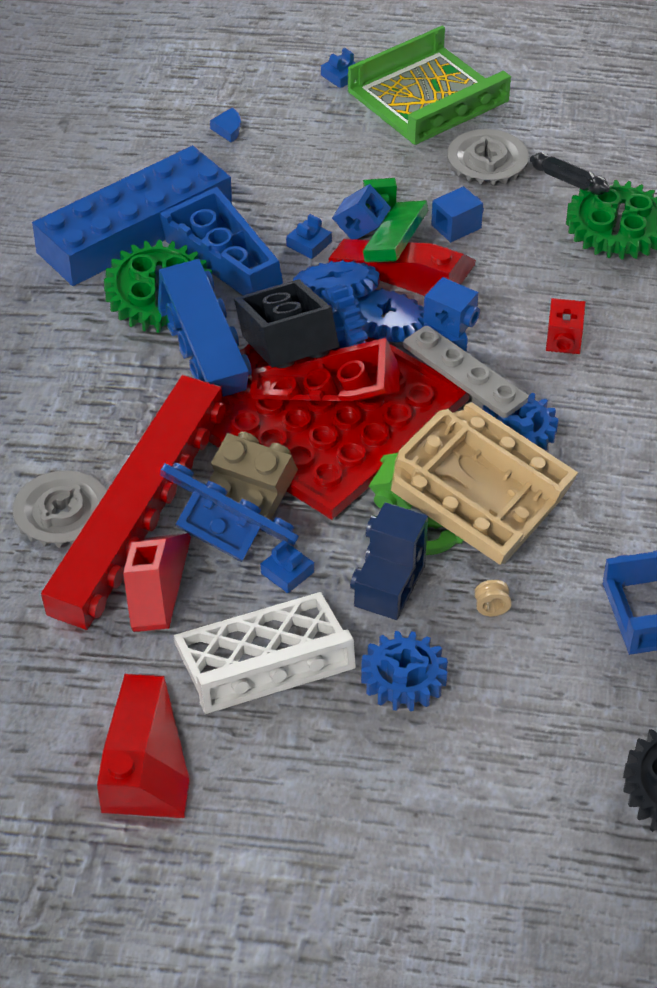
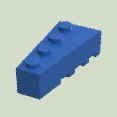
(223, 240)
(201, 326)

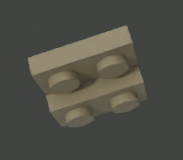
(253, 471)

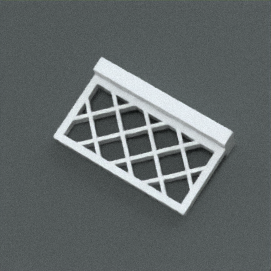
(270, 668)

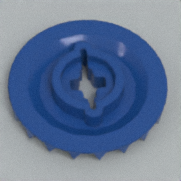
(357, 277)
(401, 318)

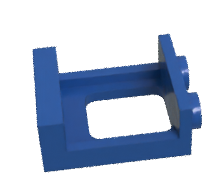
(627, 570)

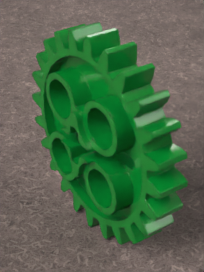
(595, 216)
(132, 282)

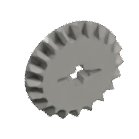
(504, 150)
(39, 498)

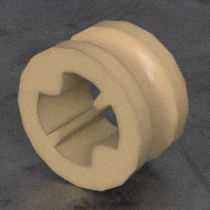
(492, 598)

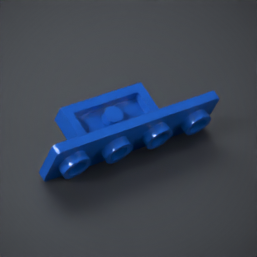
(220, 519)

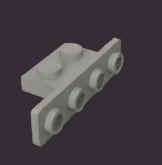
(465, 371)

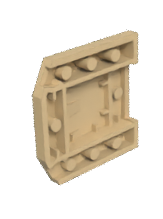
(480, 480)

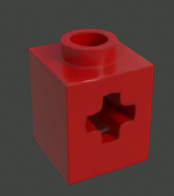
(565, 335)

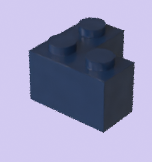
(391, 561)

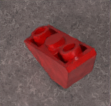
(153, 580)

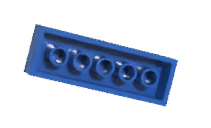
(94, 229)

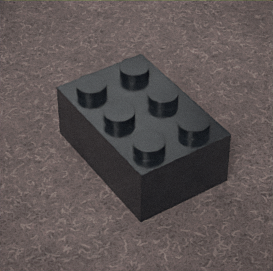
(287, 323)

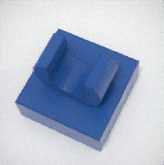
(337, 68)
(309, 237)
(287, 567)

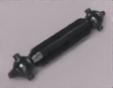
(570, 173)

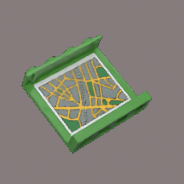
(424, 87)

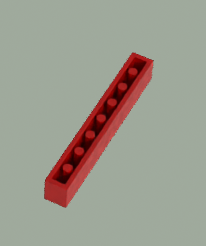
(132, 503)

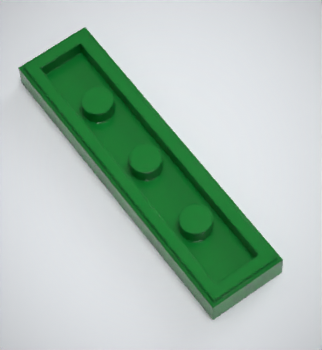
(395, 231)

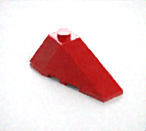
(416, 268)
(341, 375)
(143, 754)

